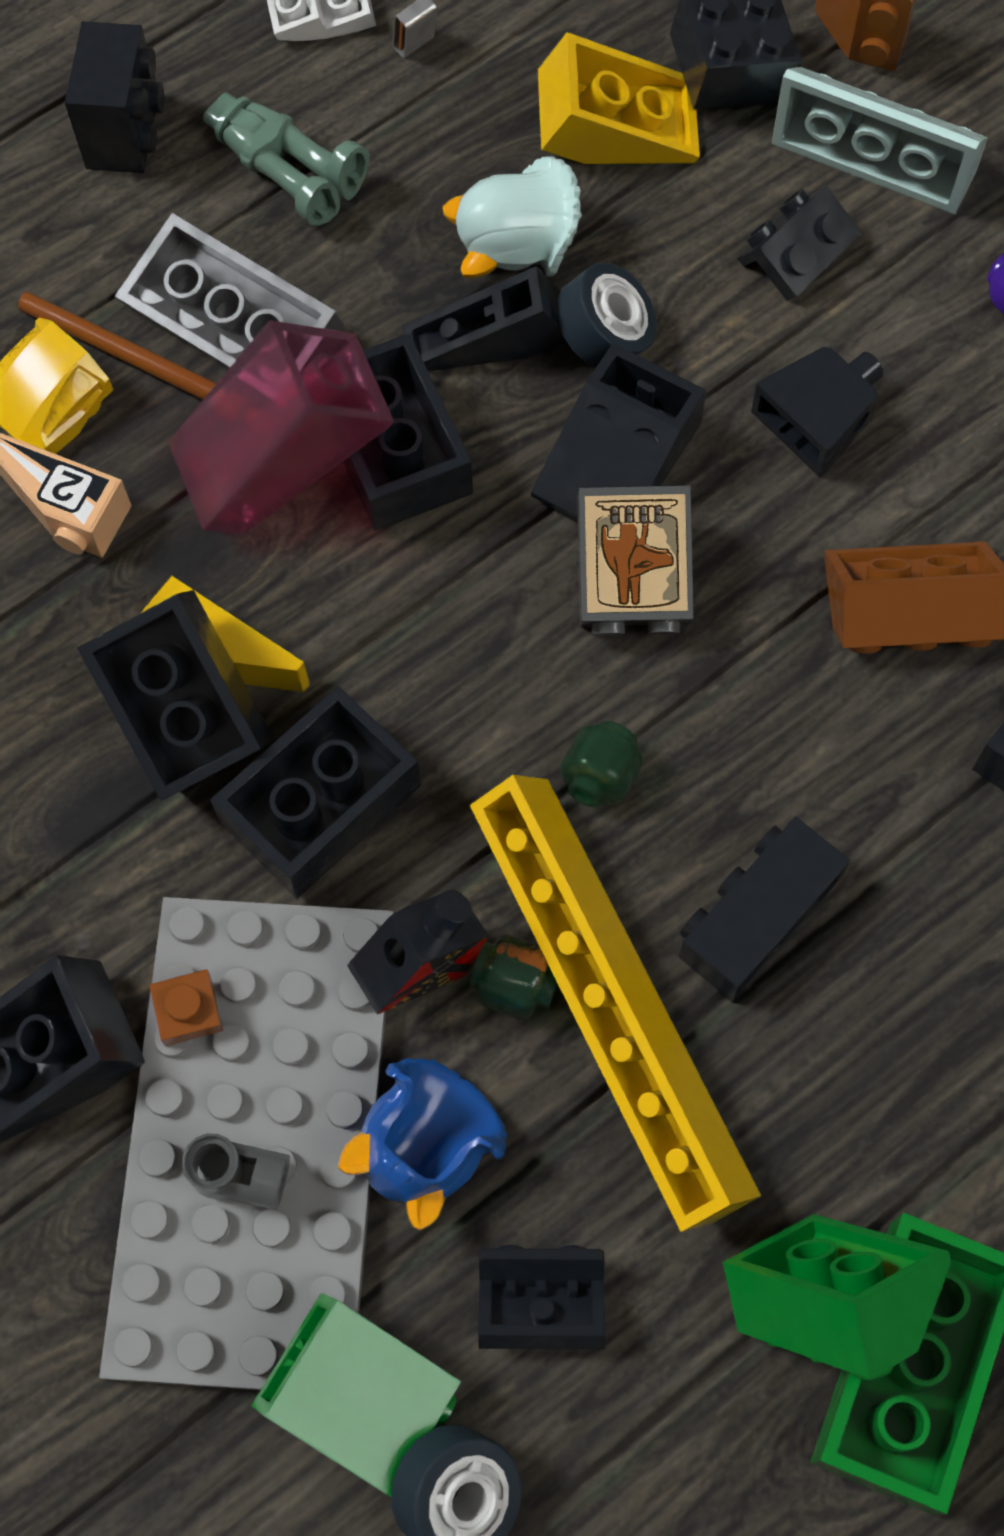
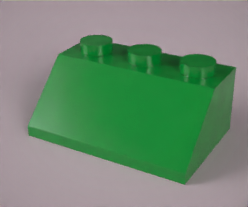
(838, 1294)

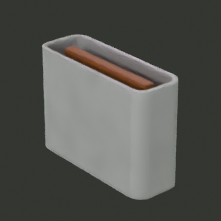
(414, 27)

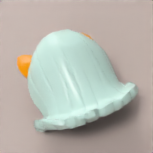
(518, 219)

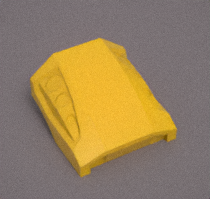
(49, 388)

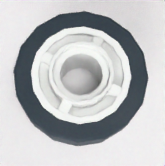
(603, 309)
(441, 1465)

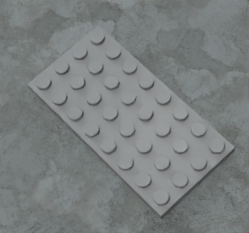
(223, 1284)

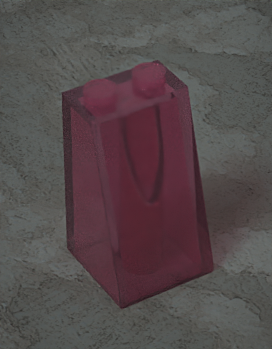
(277, 424)

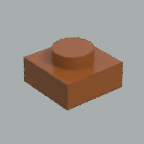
(186, 1007)

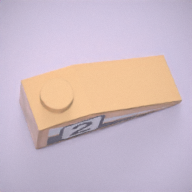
(68, 498)

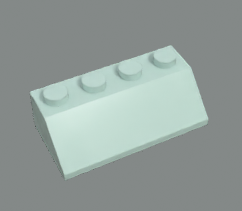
(876, 139)

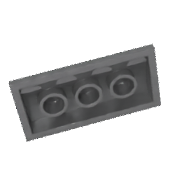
(214, 293)

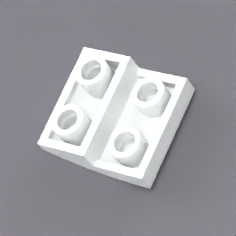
(319, 18)

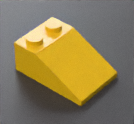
(613, 107)

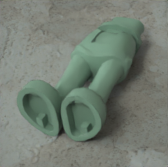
(264, 136)

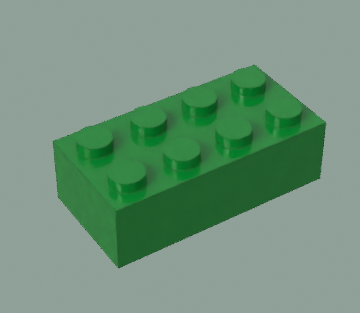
(915, 1424)

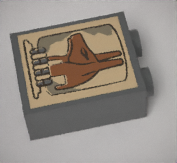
(635, 559)

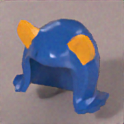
(424, 1138)

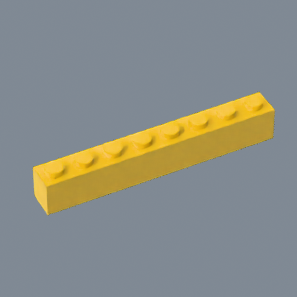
(615, 1003)

